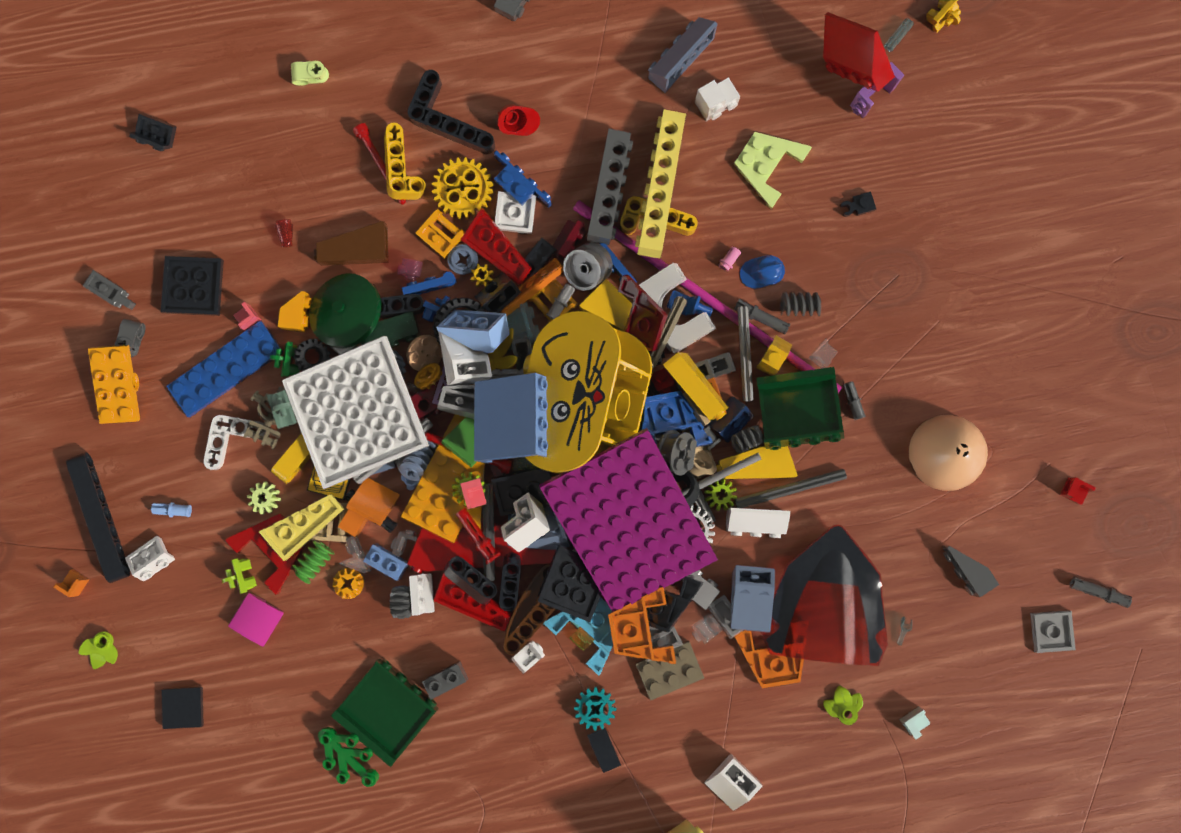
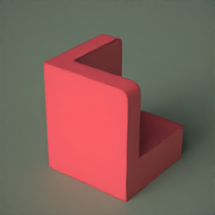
(246, 316)
(473, 493)

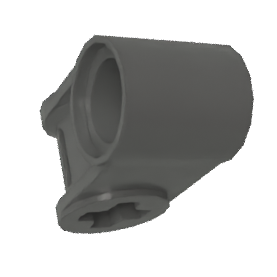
(130, 334)

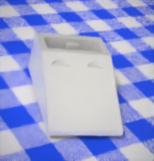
(462, 363)

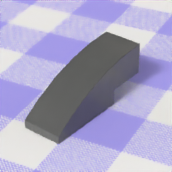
(715, 367)

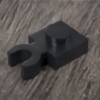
(860, 204)

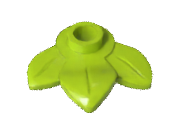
(98, 651)
(844, 702)

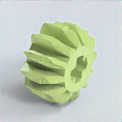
(270, 495)

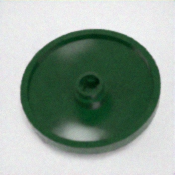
(345, 310)

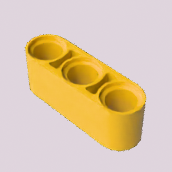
(292, 460)

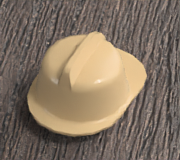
(703, 463)

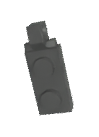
(108, 290)

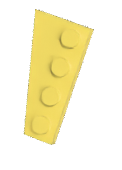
(296, 530)

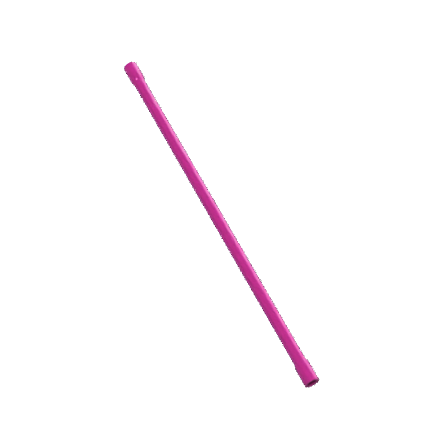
(586, 212)

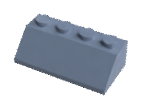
(682, 53)

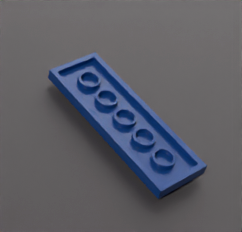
(224, 369)

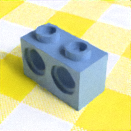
(386, 562)

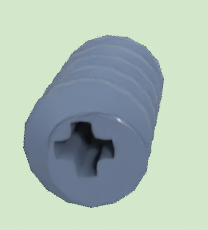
(416, 462)

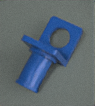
(692, 305)

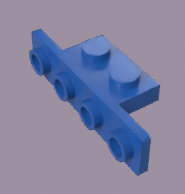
(516, 184)

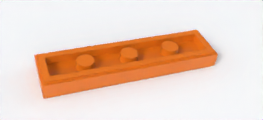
(535, 284)

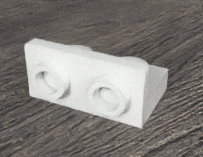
(149, 559)
(421, 594)

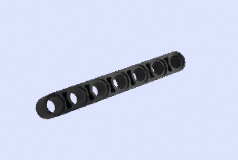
(98, 517)

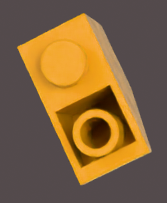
(294, 313)

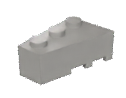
(458, 400)

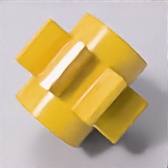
(477, 275)

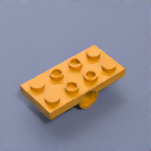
(114, 384)

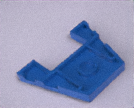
(672, 412)

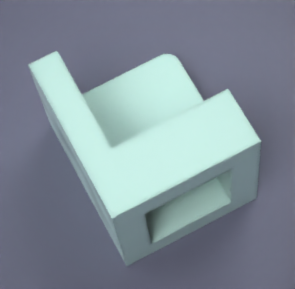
(915, 722)

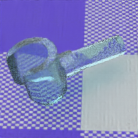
(904, 629)

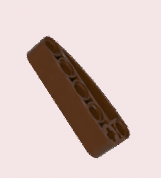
(524, 614)

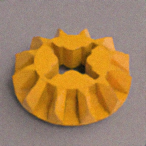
(428, 376)
(357, 584)

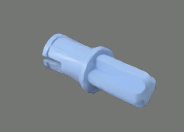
(171, 509)

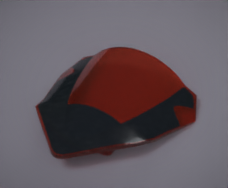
(829, 605)

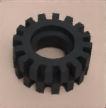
(303, 347)

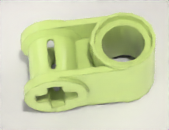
(306, 73)

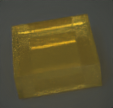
(581, 638)

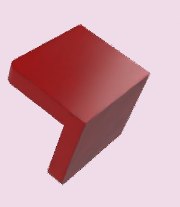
(1076, 490)

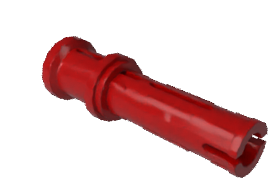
(485, 543)

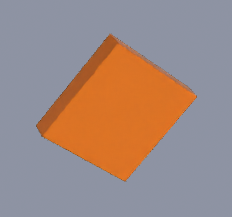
(373, 501)

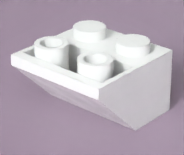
(733, 783)

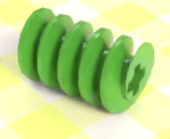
(313, 561)

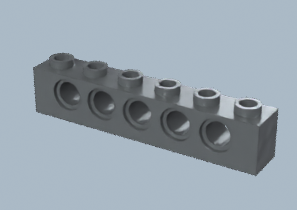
(615, 141)

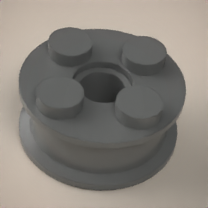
(678, 451)

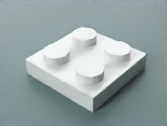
(514, 217)

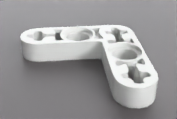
(222, 433)

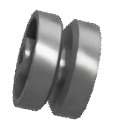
(587, 266)

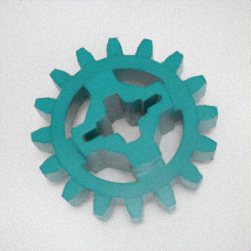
(585, 717)

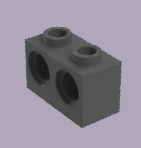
(445, 680)

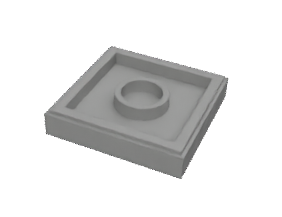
(1052, 631)

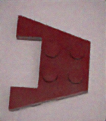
(645, 317)

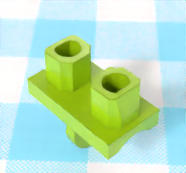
(243, 584)

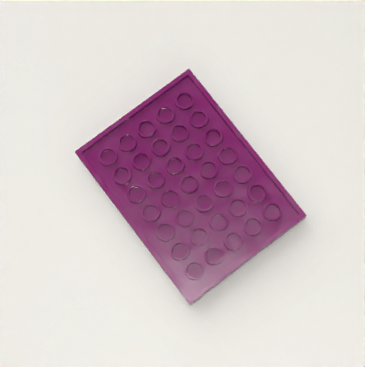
(629, 521)

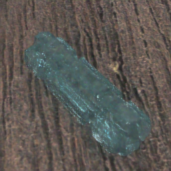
(898, 34)

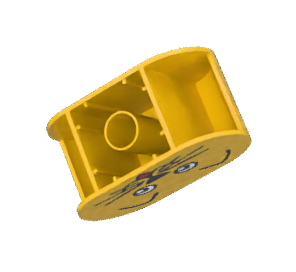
(593, 388)

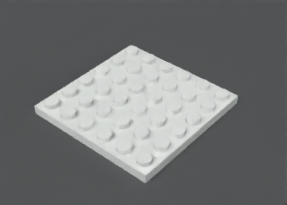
(355, 412)

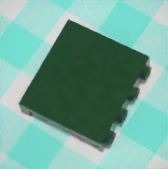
(800, 408)
(385, 711)

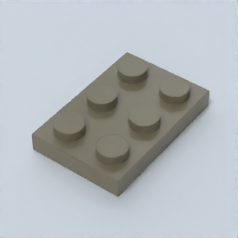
(664, 677)

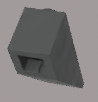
(976, 576)

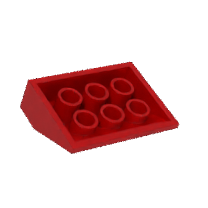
(855, 53)

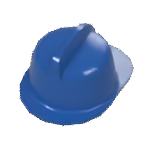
(762, 271)

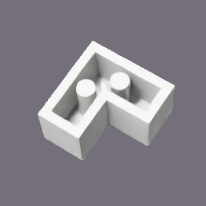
(716, 98)
(527, 525)

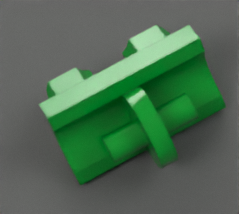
(287, 368)

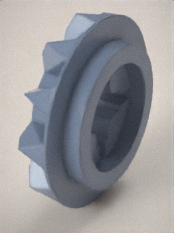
(465, 251)

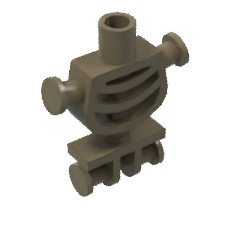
(269, 420)

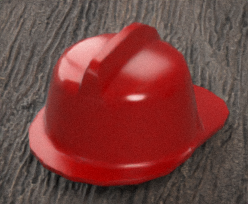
(518, 120)

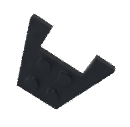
(666, 616)

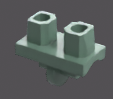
(281, 409)

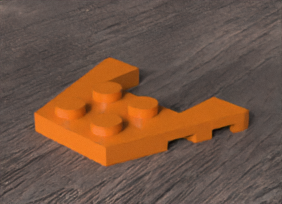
(632, 631)
(768, 668)

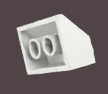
(757, 522)

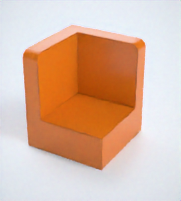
(352, 523)
(72, 584)

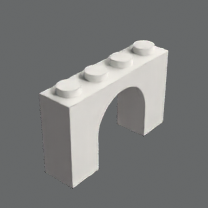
(684, 334)

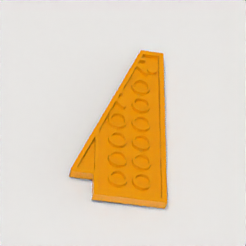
(433, 502)

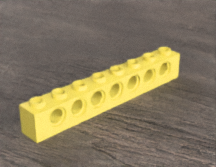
(672, 122)

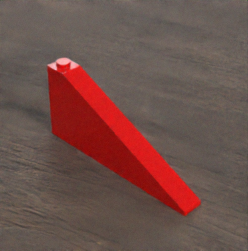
(434, 552)

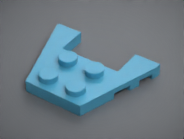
(598, 629)

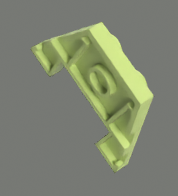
(761, 158)

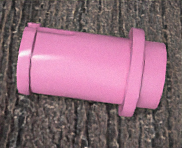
(729, 259)

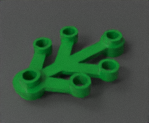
(330, 740)

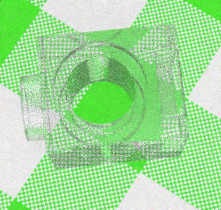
(706, 628)

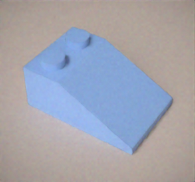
(476, 329)

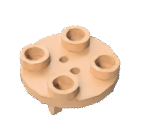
(430, 346)

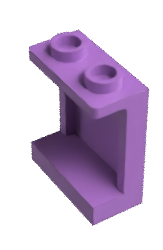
(862, 103)

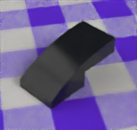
(604, 750)

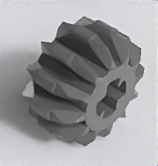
(747, 439)
(400, 602)

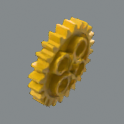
(460, 171)

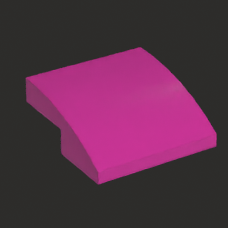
(255, 619)

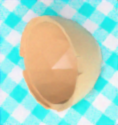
(935, 454)

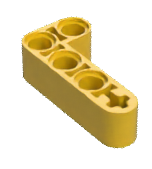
(398, 161)
(634, 217)

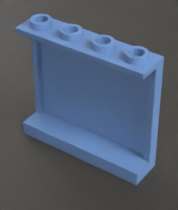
(510, 417)

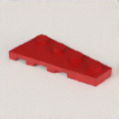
(495, 247)
(455, 598)

